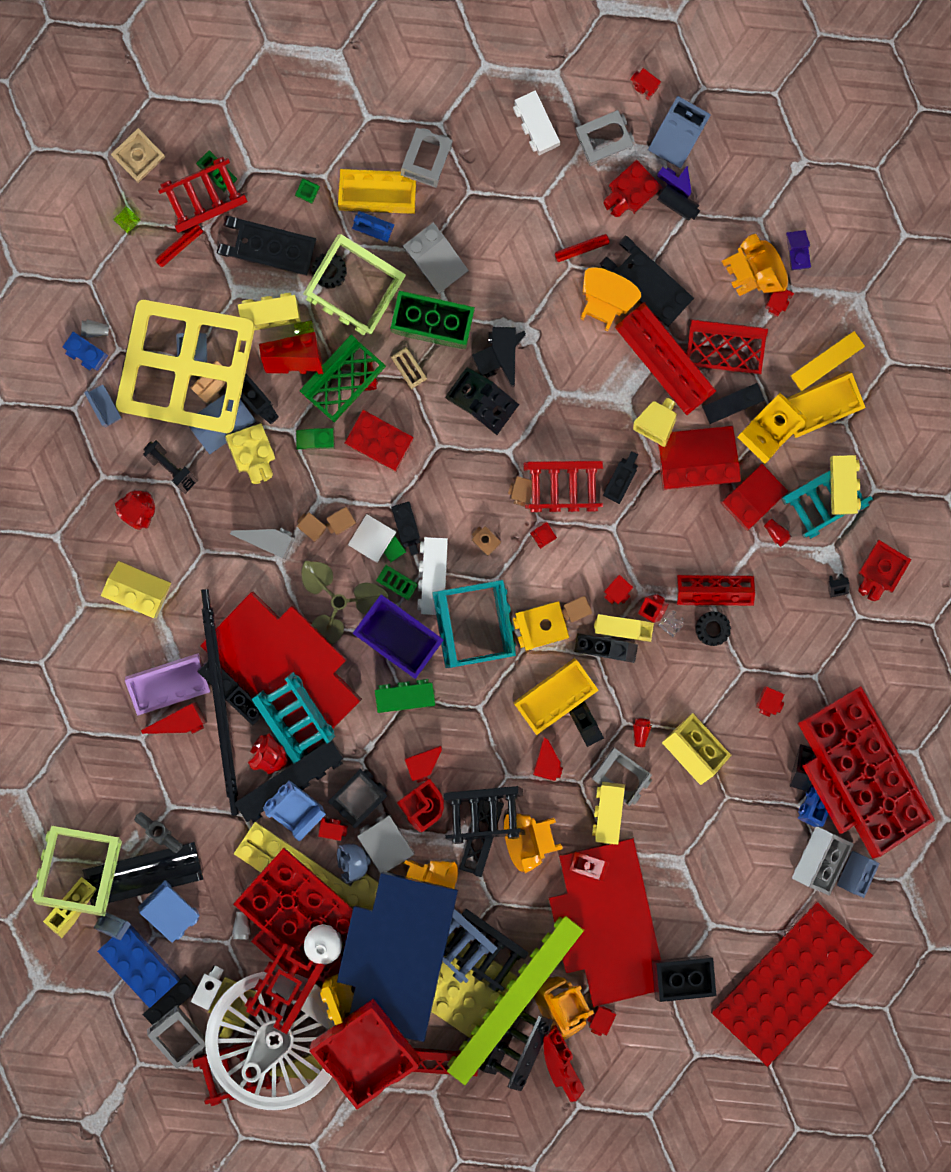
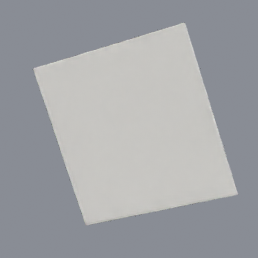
(371, 538)

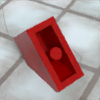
(547, 763)
(422, 764)

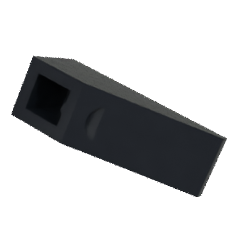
(606, 648)

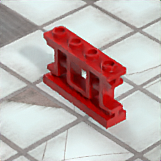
(297, 995)

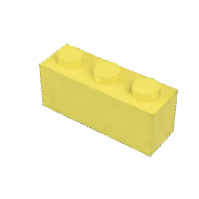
(844, 485)
(609, 812)

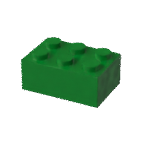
(405, 696)

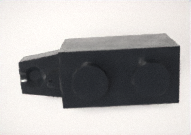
(258, 401)

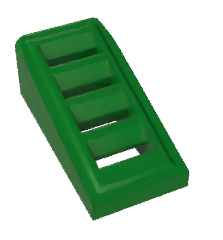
(202, 161)
(412, 588)

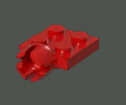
(631, 190)
(882, 570)

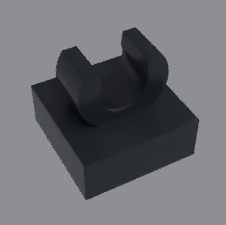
(838, 587)

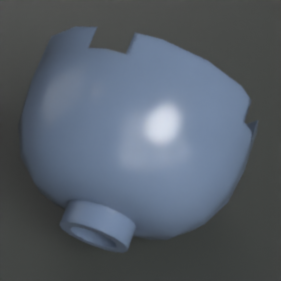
(353, 862)

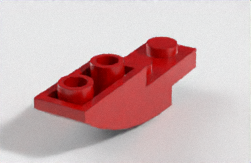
(558, 1063)

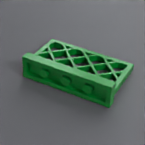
(334, 365)

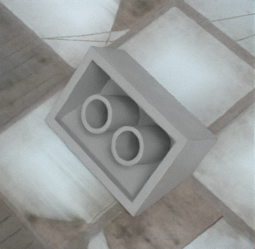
(822, 861)

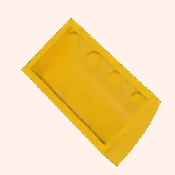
(376, 191)
(827, 402)
(555, 696)

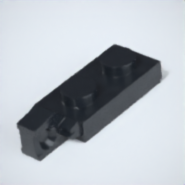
(621, 478)
(406, 526)

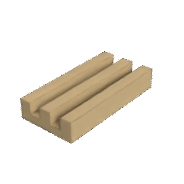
(417, 381)

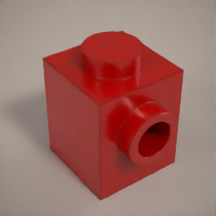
(618, 591)
(653, 608)
(770, 702)
(601, 1020)

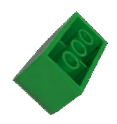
(432, 320)

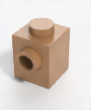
(521, 491)
(485, 540)

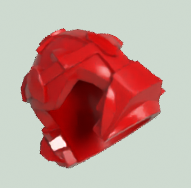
(136, 509)
(269, 754)

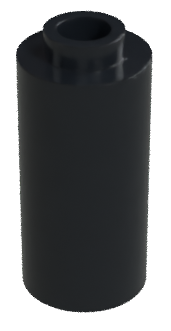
(679, 203)

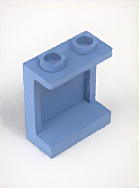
(294, 810)
(168, 912)

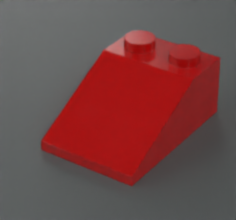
(754, 497)
(182, 721)

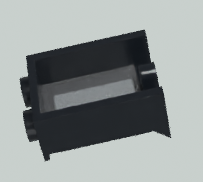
(358, 797)

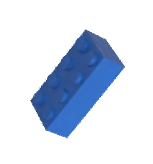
(139, 966)

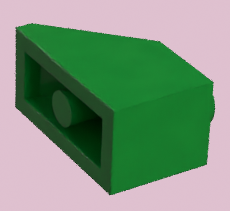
(315, 439)

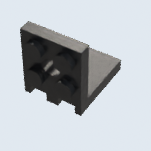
(482, 400)

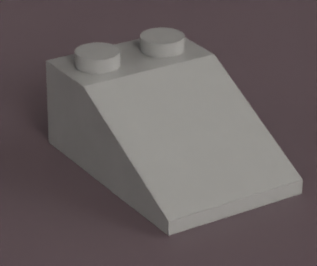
(435, 258)
(271, 540)

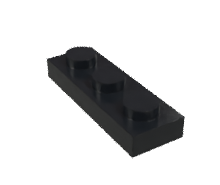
(175, 996)

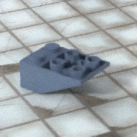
(679, 132)

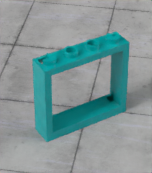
(445, 629)

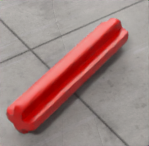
(179, 245)
(581, 248)

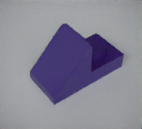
(681, 184)
(798, 250)

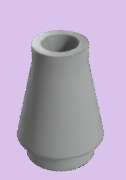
(94, 329)
(241, 927)

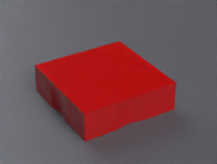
(365, 1054)

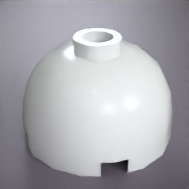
(323, 944)

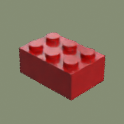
(379, 440)

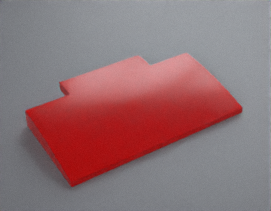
(265, 649)
(862, 774)
(286, 905)
(616, 924)

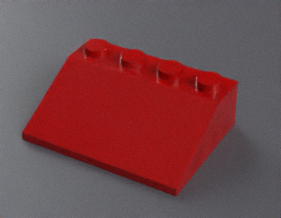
(699, 458)

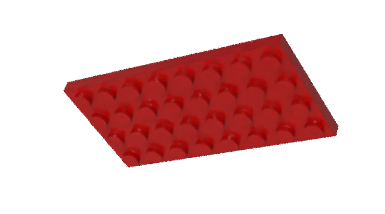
(792, 984)

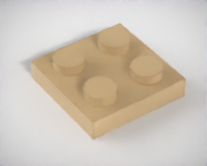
(138, 155)

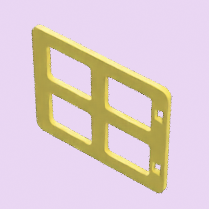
(184, 366)

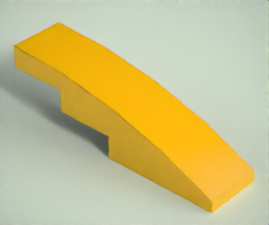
(827, 361)

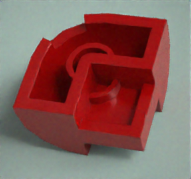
(423, 805)

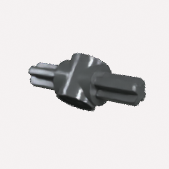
(151, 826)

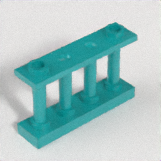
(810, 490)
(285, 733)

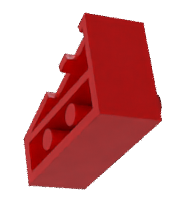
(292, 354)

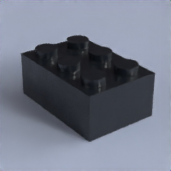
(684, 978)

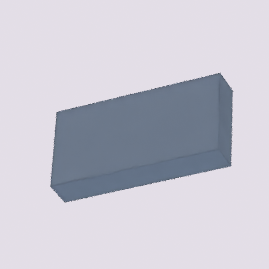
(112, 926)

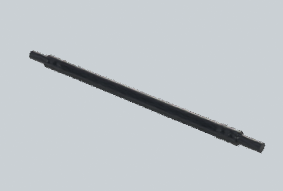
(219, 701)

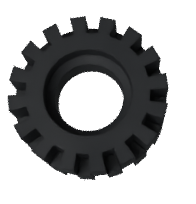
(339, 276)
(701, 628)

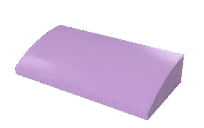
(166, 684)

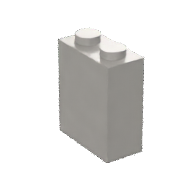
(385, 843)

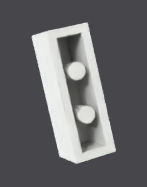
(536, 123)

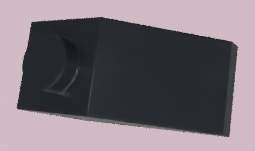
(586, 724)
(799, 778)

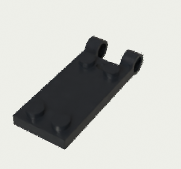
(269, 246)
(657, 288)

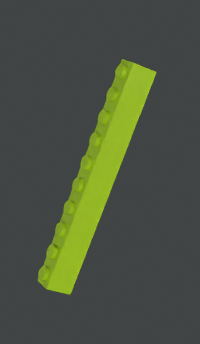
(515, 1000)

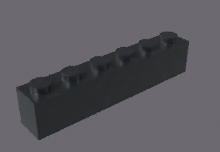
(299, 773)

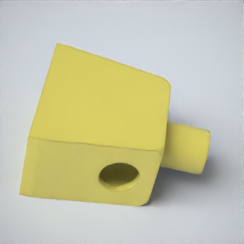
(657, 421)

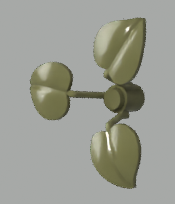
(318, 576)

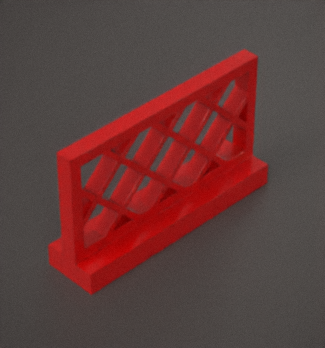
(730, 330)

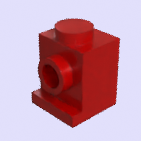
(645, 83)
(778, 302)
(543, 535)
(332, 829)

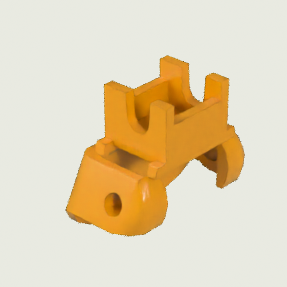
(759, 269)
(607, 295)
(530, 848)
(436, 872)
(566, 1009)

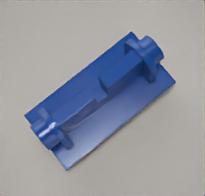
(373, 226)

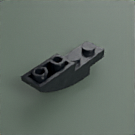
(234, 694)

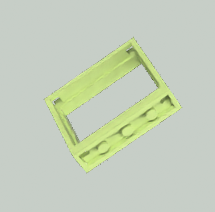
(373, 260)
(106, 880)

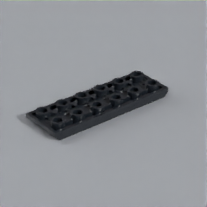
(147, 872)

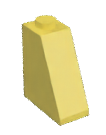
(624, 627)

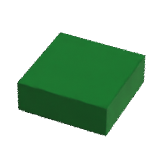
(307, 191)
(394, 550)

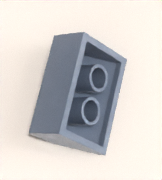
(214, 440)

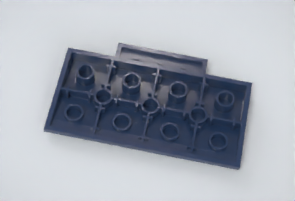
(399, 950)

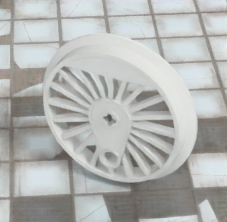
(261, 1053)

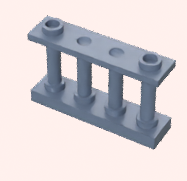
(470, 934)

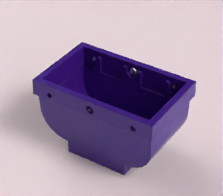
(398, 636)

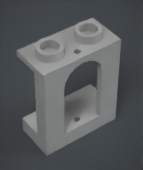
(624, 143)
(421, 174)
(643, 775)

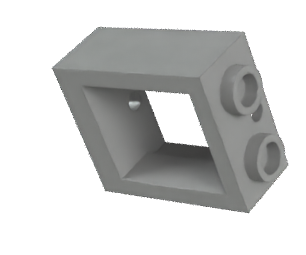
(164, 1023)

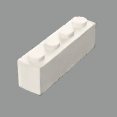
(433, 571)

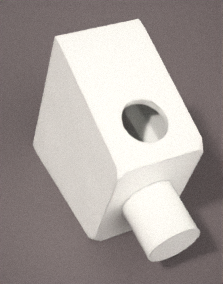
(204, 997)

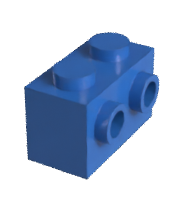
(85, 351)
(813, 810)

